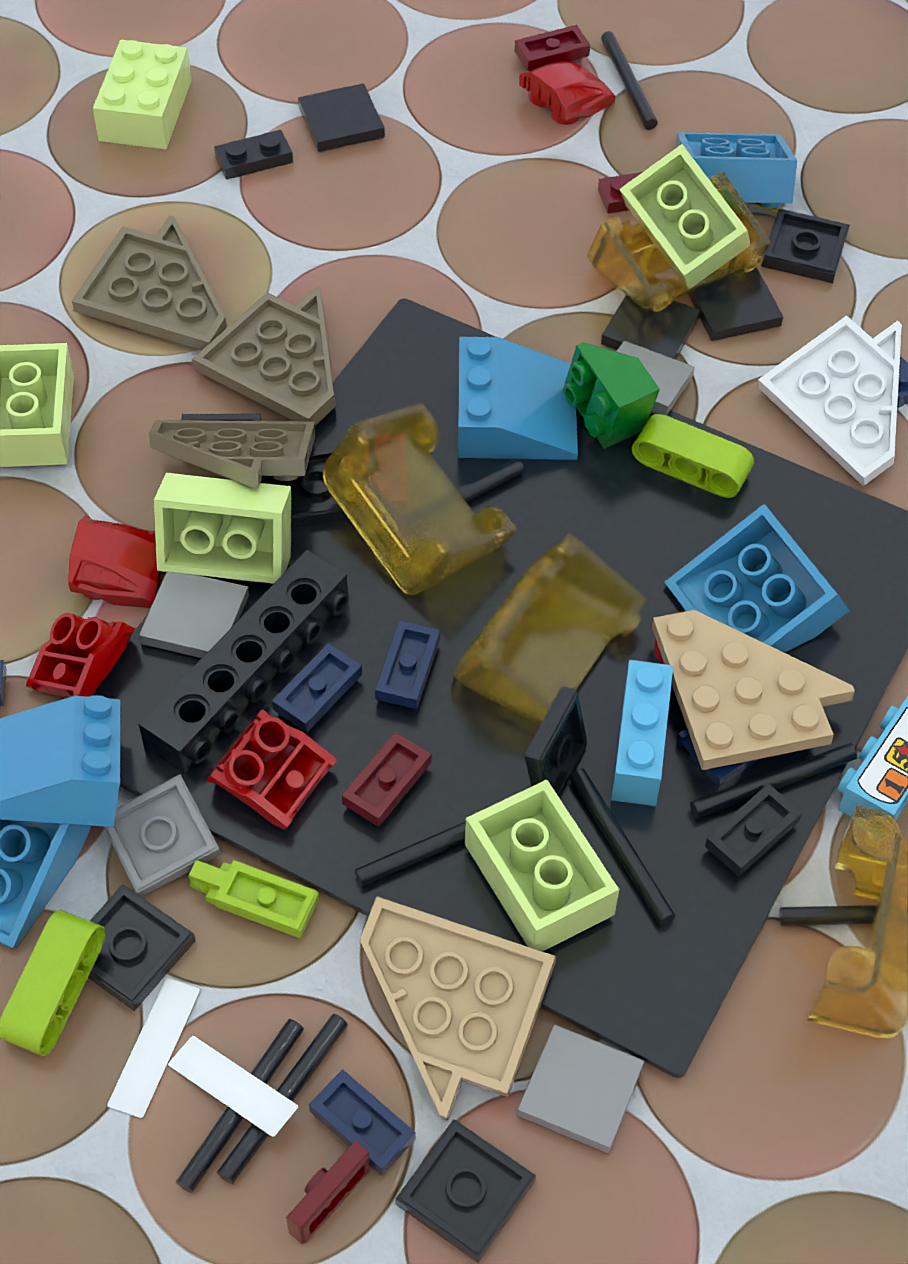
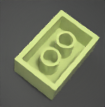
(142, 94)
(685, 216)
(35, 404)
(222, 528)
(541, 866)

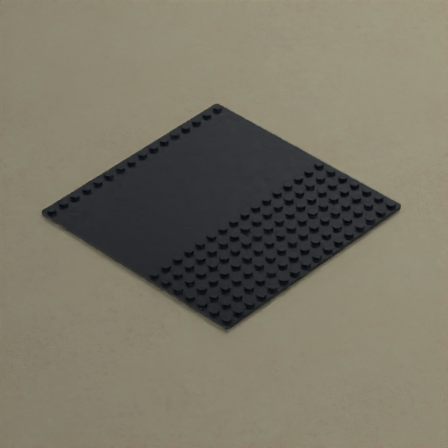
(627, 976)

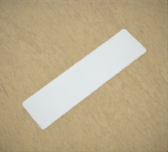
(153, 1048)
(233, 1086)

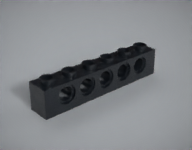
(224, 666)

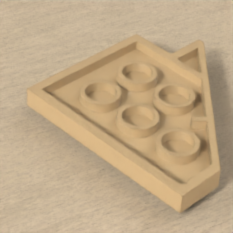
(743, 694)
(457, 997)

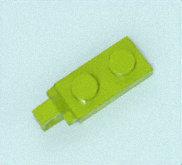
(256, 895)

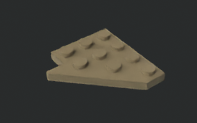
(153, 288)
(276, 357)
(238, 448)

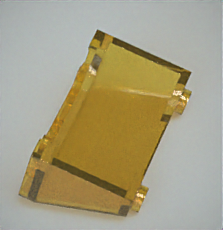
(641, 271)
(407, 502)
(549, 630)
(866, 986)

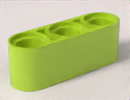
(693, 455)
(51, 982)

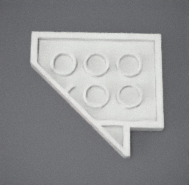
(844, 395)

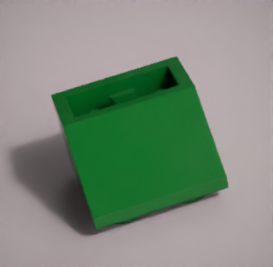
(610, 392)

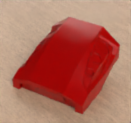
(567, 90)
(114, 563)
(78, 655)
(272, 768)

